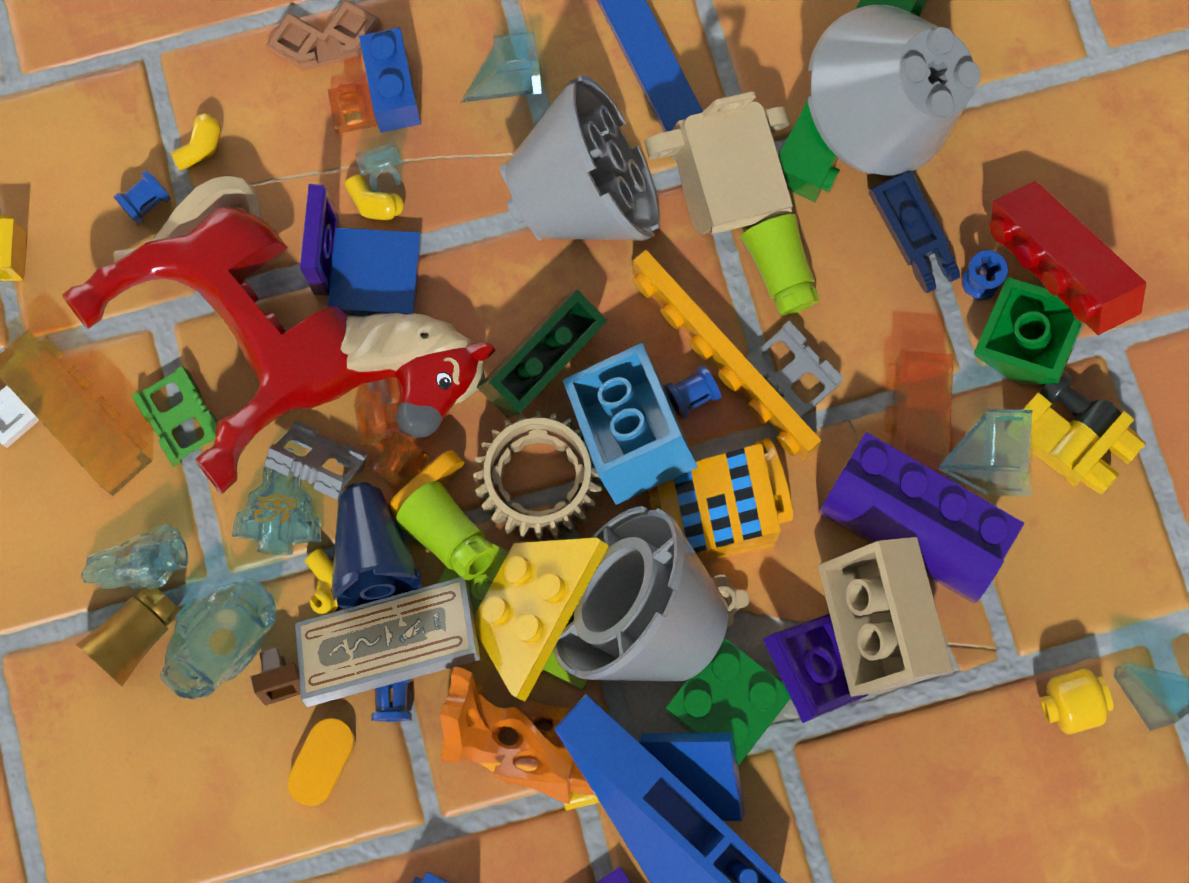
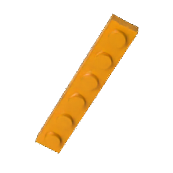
(734, 368)

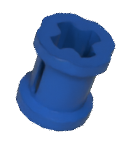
(142, 197)
(993, 265)
(692, 391)
(399, 711)

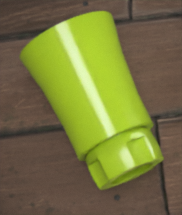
(782, 263)
(445, 530)

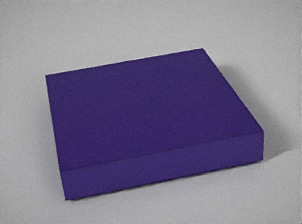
(318, 239)
(811, 667)

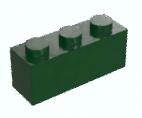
(542, 354)

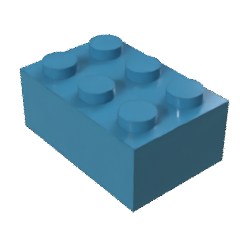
(629, 424)

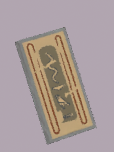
(386, 641)

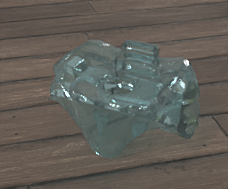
(190, 663)

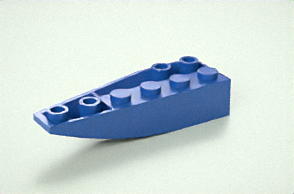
(653, 811)

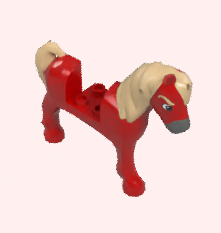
(319, 359)

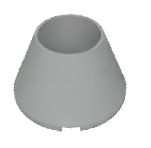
(646, 607)

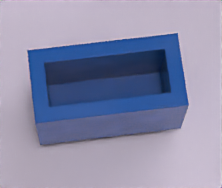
(389, 80)

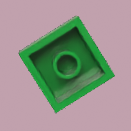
(730, 697)

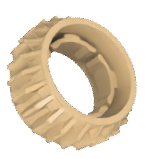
(498, 454)

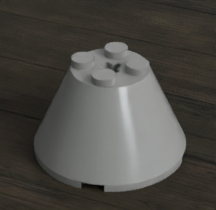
(888, 88)
(580, 173)

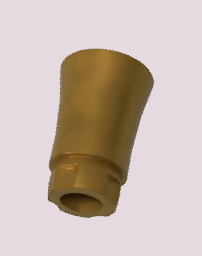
(130, 633)

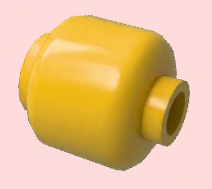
(1077, 701)

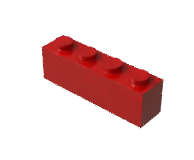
(1067, 258)

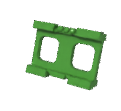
(166, 422)

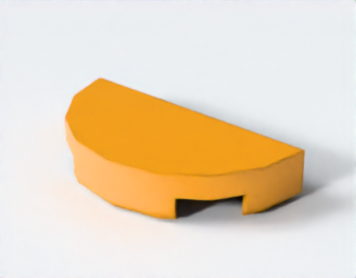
(778, 481)

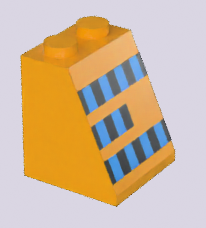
(723, 504)

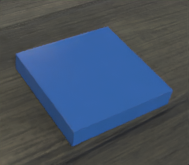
(374, 271)
(704, 765)

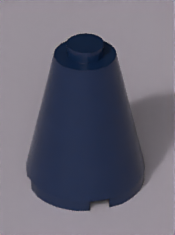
(369, 550)

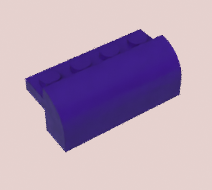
(896, 497)

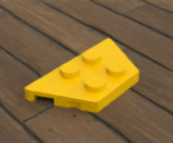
(533, 604)

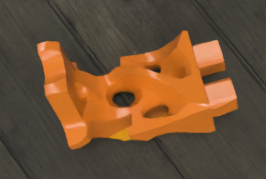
(537, 758)

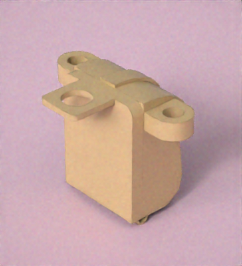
(728, 163)

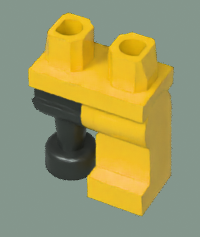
(1077, 446)

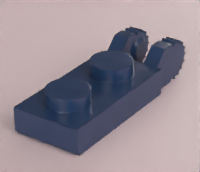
(914, 228)

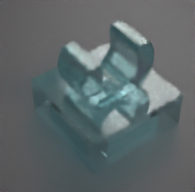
(379, 160)

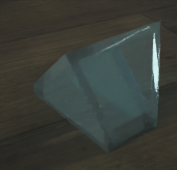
(508, 69)
(995, 454)
(1155, 694)

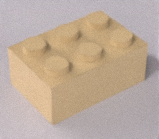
(884, 616)

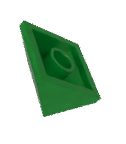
(1028, 334)

